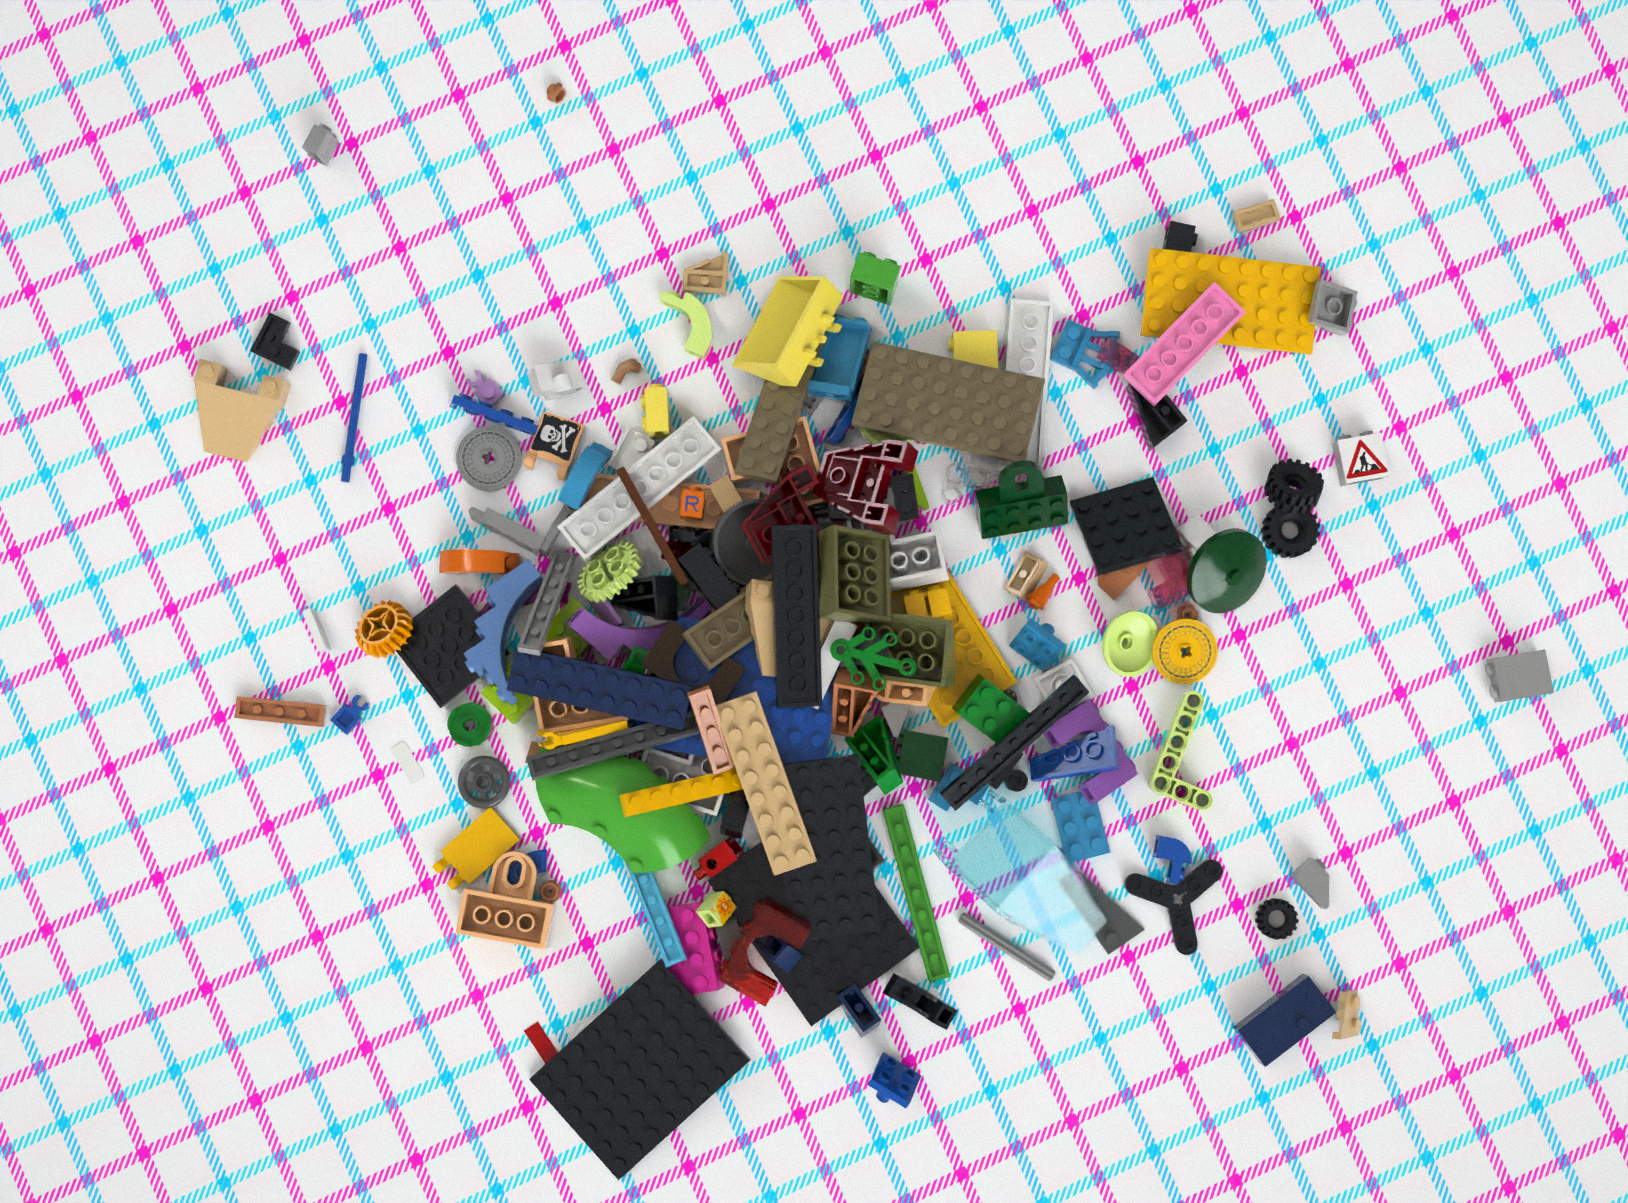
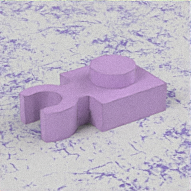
(487, 390)

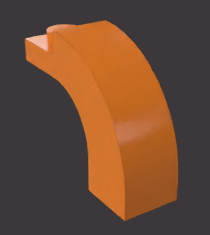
(477, 561)

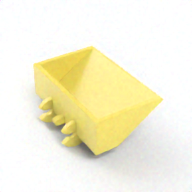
(790, 329)

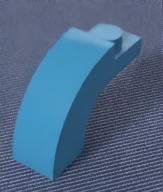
(584, 474)

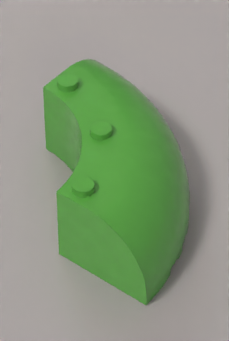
(591, 802)

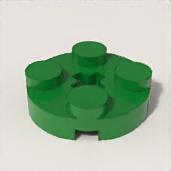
(464, 713)

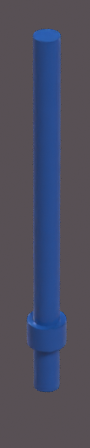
(348, 458)

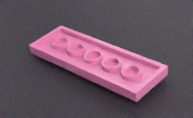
(1184, 344)

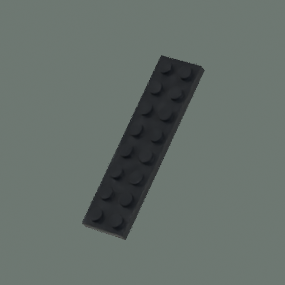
(796, 616)

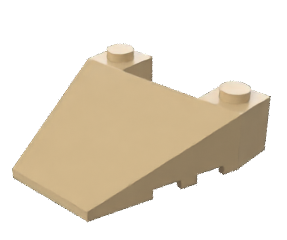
(233, 419)
(760, 614)

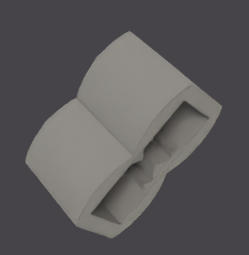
(320, 144)

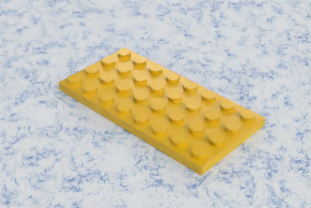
(1271, 293)
(973, 651)

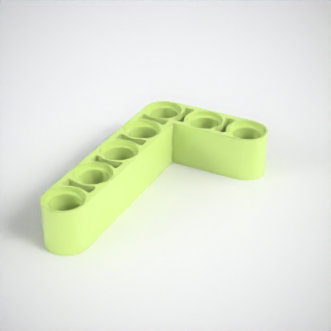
(1176, 755)

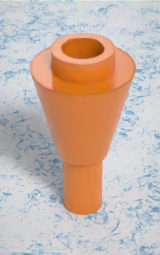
(1040, 596)

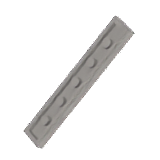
(546, 603)

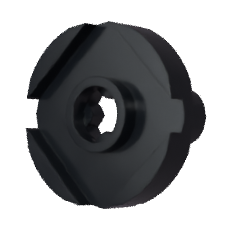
(690, 534)

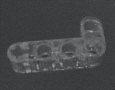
(966, 480)

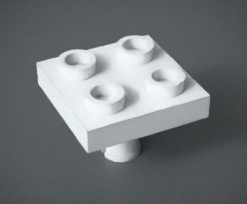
(1055, 677)

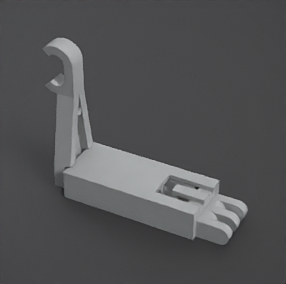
(519, 534)

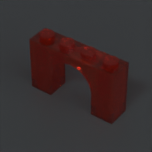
(767, 920)

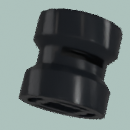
(1016, 780)

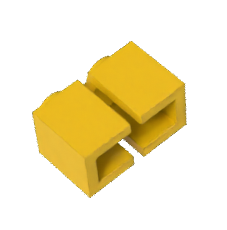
(937, 600)

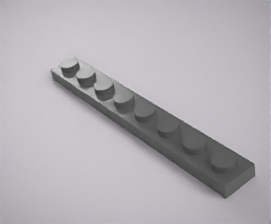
(607, 747)

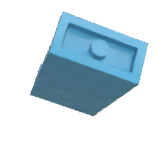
(843, 360)

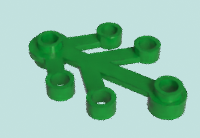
(869, 657)

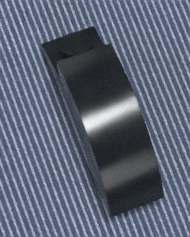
(920, 1000)

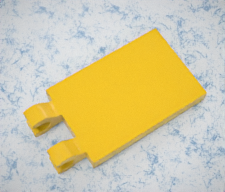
(579, 734)
(477, 848)

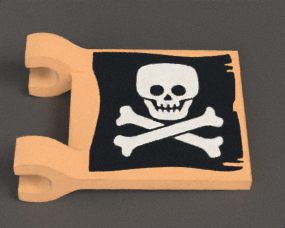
(555, 442)

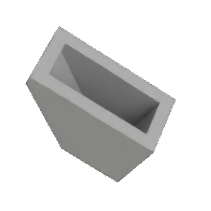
(1313, 881)

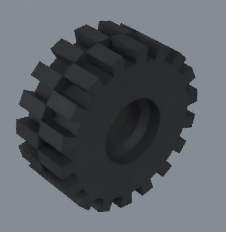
(1297, 475)
(1290, 547)

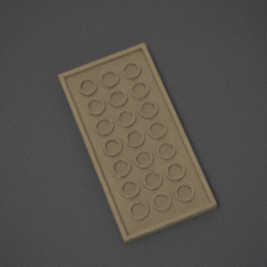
(948, 402)

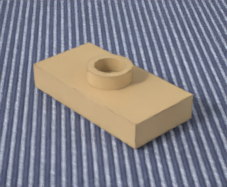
(1256, 216)

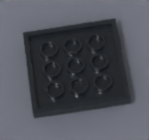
(1126, 526)
(438, 644)

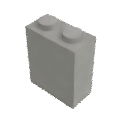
(1519, 676)

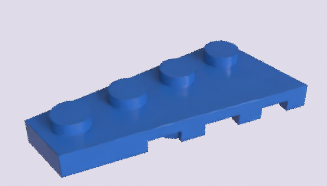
(524, 424)
(1080, 757)

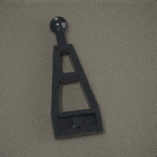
(904, 498)

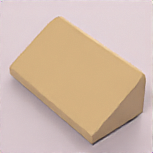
(1026, 576)

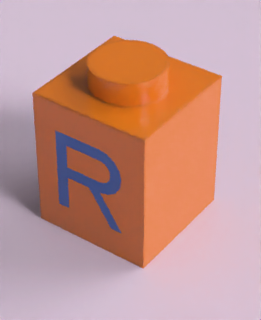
(692, 504)

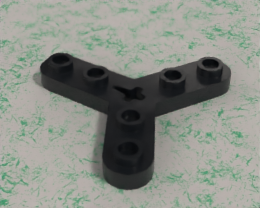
(1179, 915)

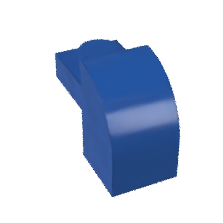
(1176, 852)

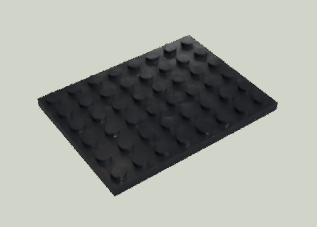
(826, 963)
(640, 1069)

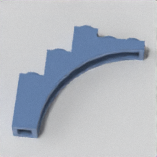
(506, 599)

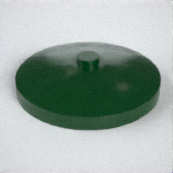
(1226, 570)

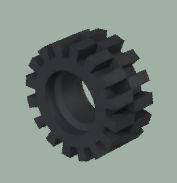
(1263, 918)

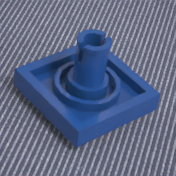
(893, 1081)

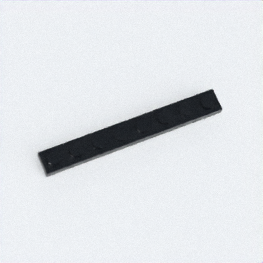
(1014, 742)

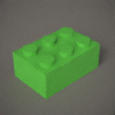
(874, 278)

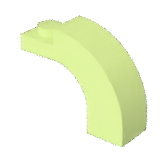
(701, 331)

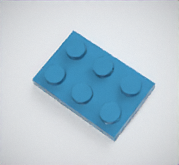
(1079, 826)

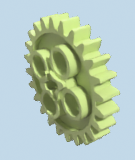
(622, 563)

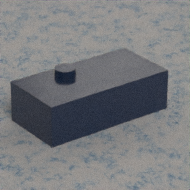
(1284, 1019)

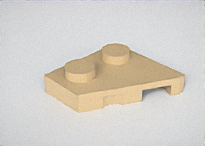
(708, 276)
(1348, 1014)

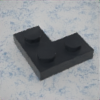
(270, 344)

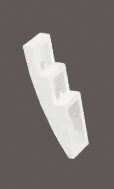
(828, 663)

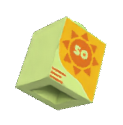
(716, 909)

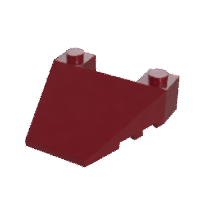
(859, 478)
(781, 507)

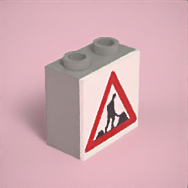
(1360, 458)

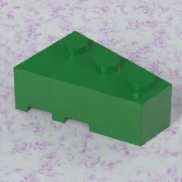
(877, 753)

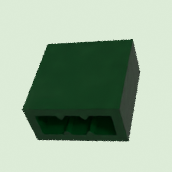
(921, 755)

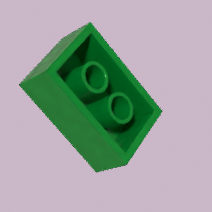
(989, 708)

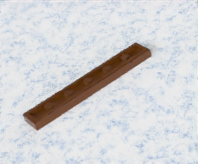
(653, 528)

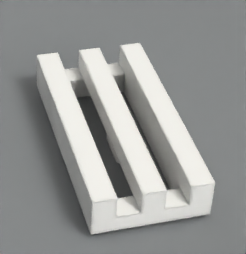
(316, 630)

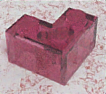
(1174, 571)

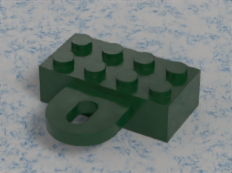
(1021, 505)

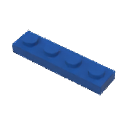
(844, 419)

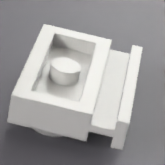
(630, 449)

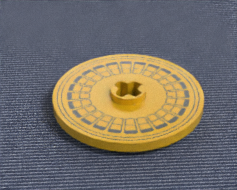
(1201, 648)

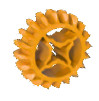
(383, 629)

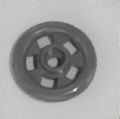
(482, 800)

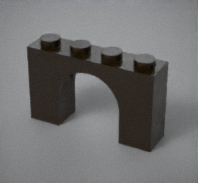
(661, 663)

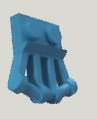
(1072, 345)

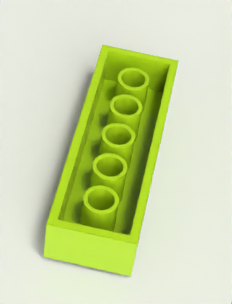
(557, 630)

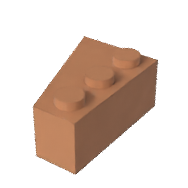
(851, 701)

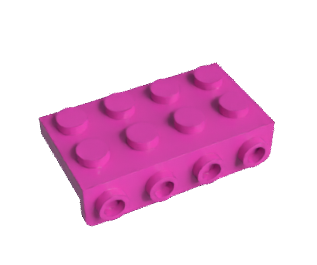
(701, 948)

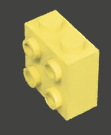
(975, 347)
(657, 408)

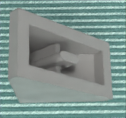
(895, 715)

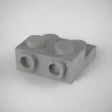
(1332, 307)

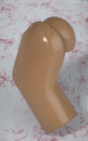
(625, 367)

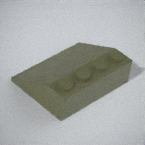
(854, 575)
(924, 640)

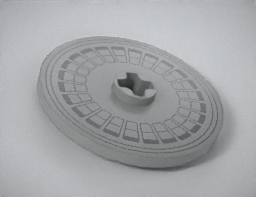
(481, 443)

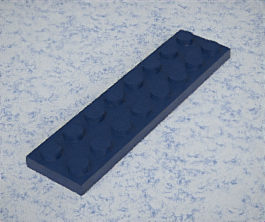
(600, 688)

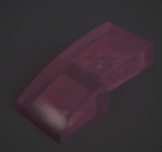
(1117, 355)

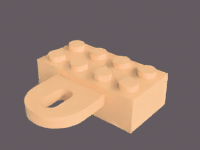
(507, 909)

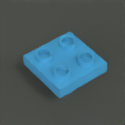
(1037, 644)

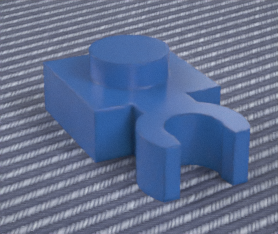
(348, 716)

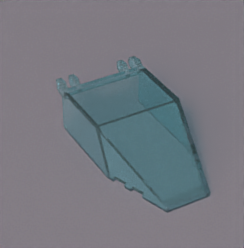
(1026, 877)

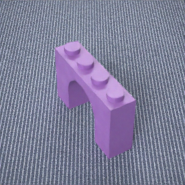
(1086, 720)

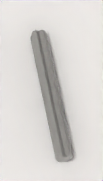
(1006, 946)

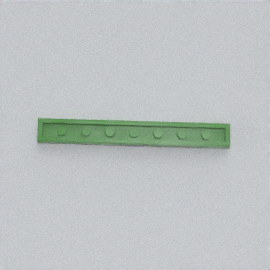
(916, 893)

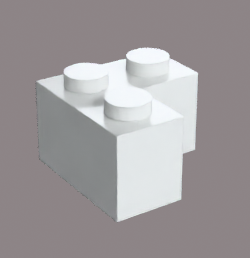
(1194, 534)

